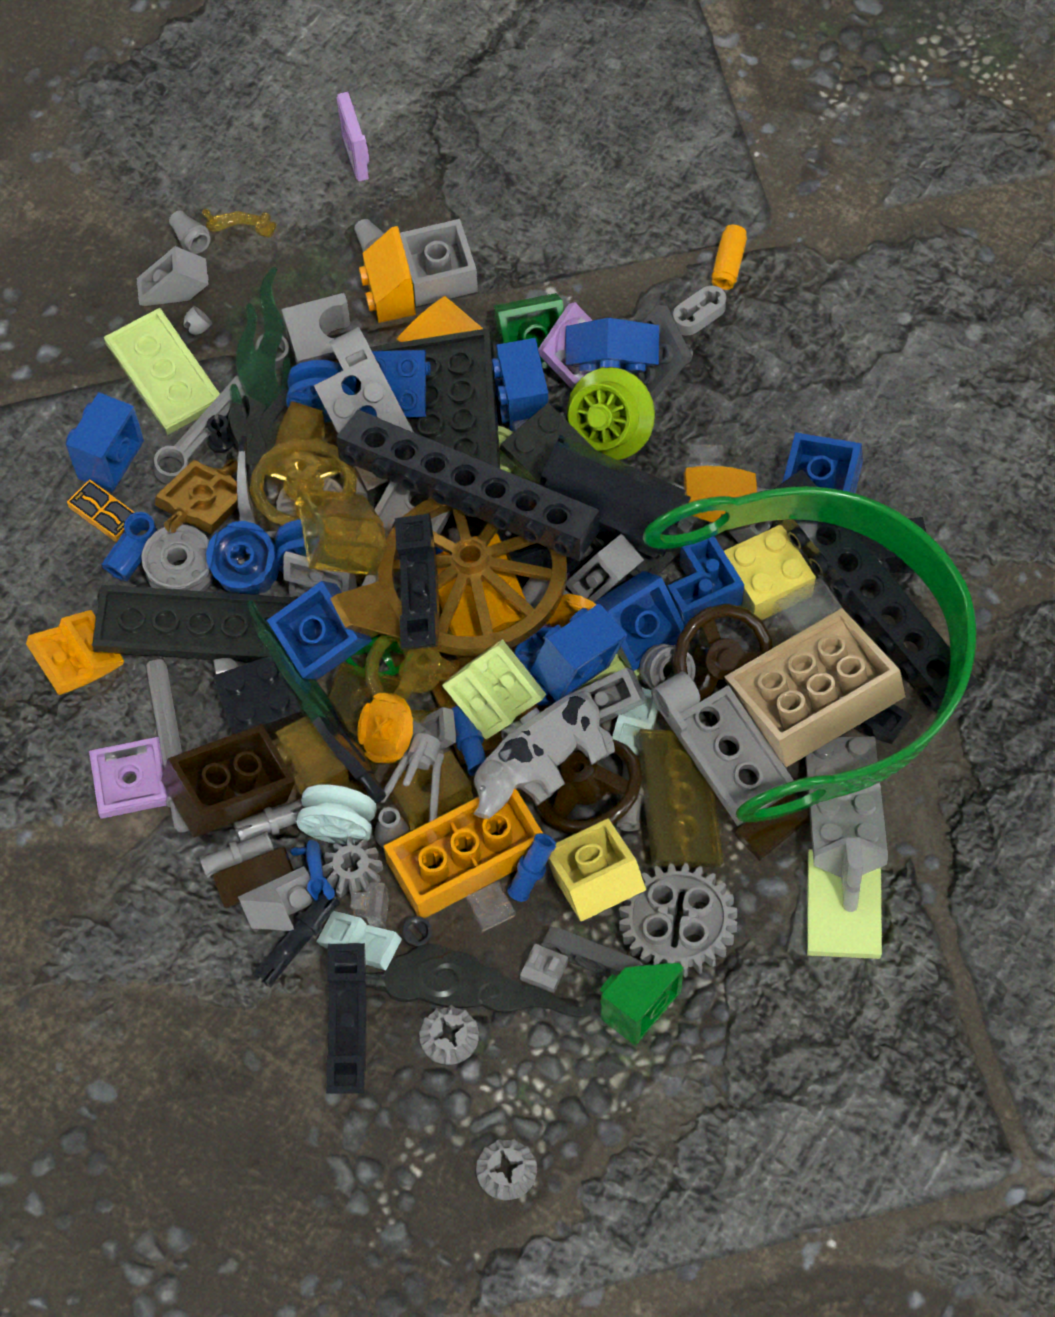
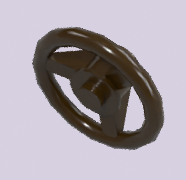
(714, 654)
(588, 785)

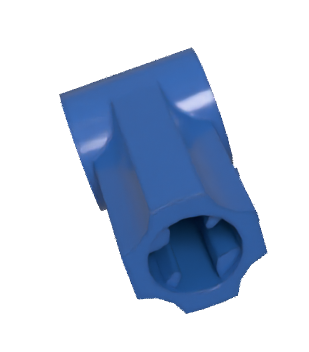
(127, 552)

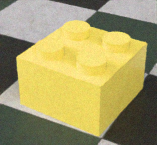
(768, 569)
(595, 870)

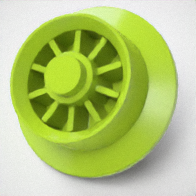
(612, 411)

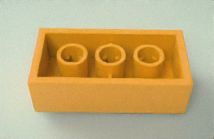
(460, 872)

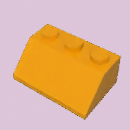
(501, 612)

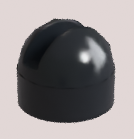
(423, 928)

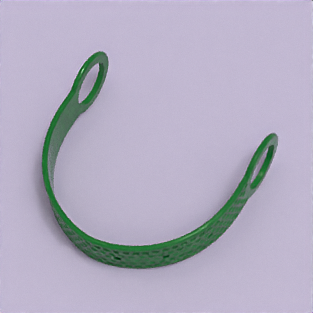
(896, 534)

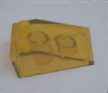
(341, 532)

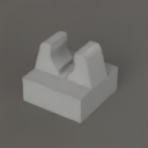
(544, 968)

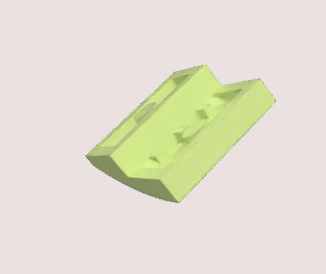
(494, 689)

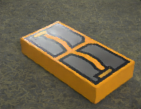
(100, 509)

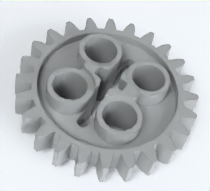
(711, 923)

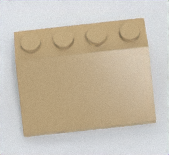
(816, 686)

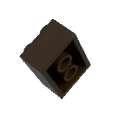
(227, 780)

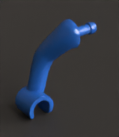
(318, 881)

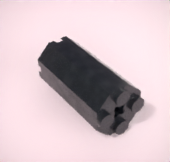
(622, 493)

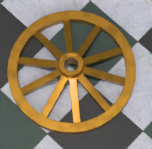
(474, 575)

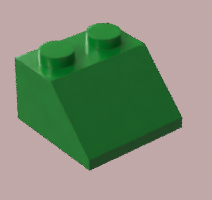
(528, 319)
(639, 998)

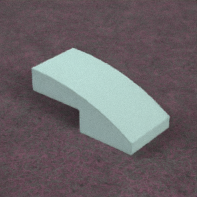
(634, 720)
(348, 929)

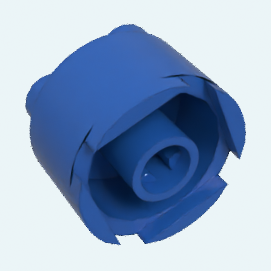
(232, 544)

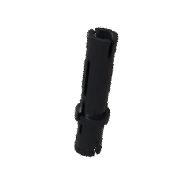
(292, 943)

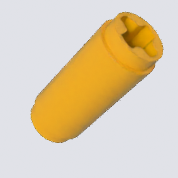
(729, 257)

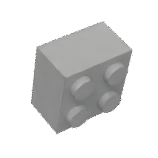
(439, 262)

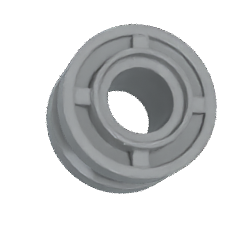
(654, 661)

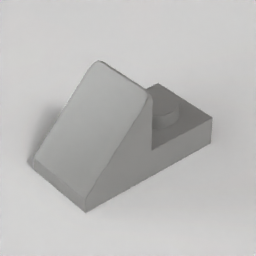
(273, 903)

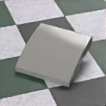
(303, 578)

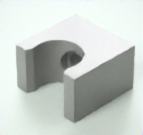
(311, 323)

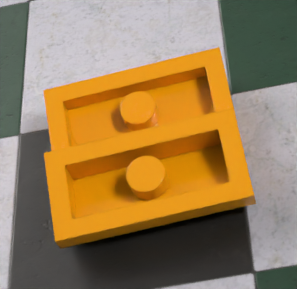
(438, 320)
(717, 481)
(68, 653)

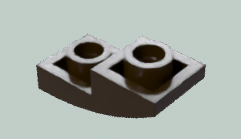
(251, 875)

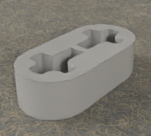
(697, 307)

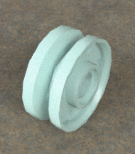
(336, 813)

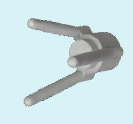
(420, 754)

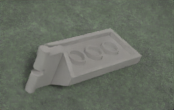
(849, 829)

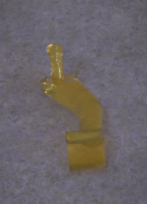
(219, 222)

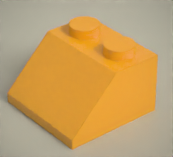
(388, 278)

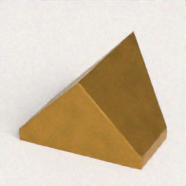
(367, 611)

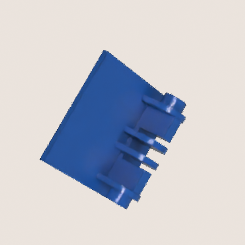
(407, 379)

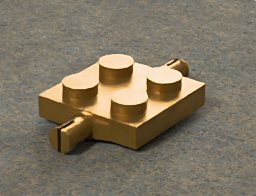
(200, 496)

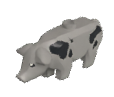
(534, 750)

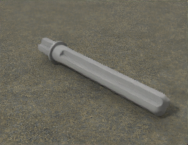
(165, 723)

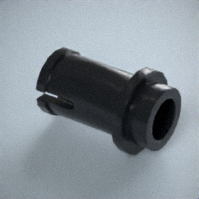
(220, 437)

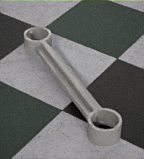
(198, 431)

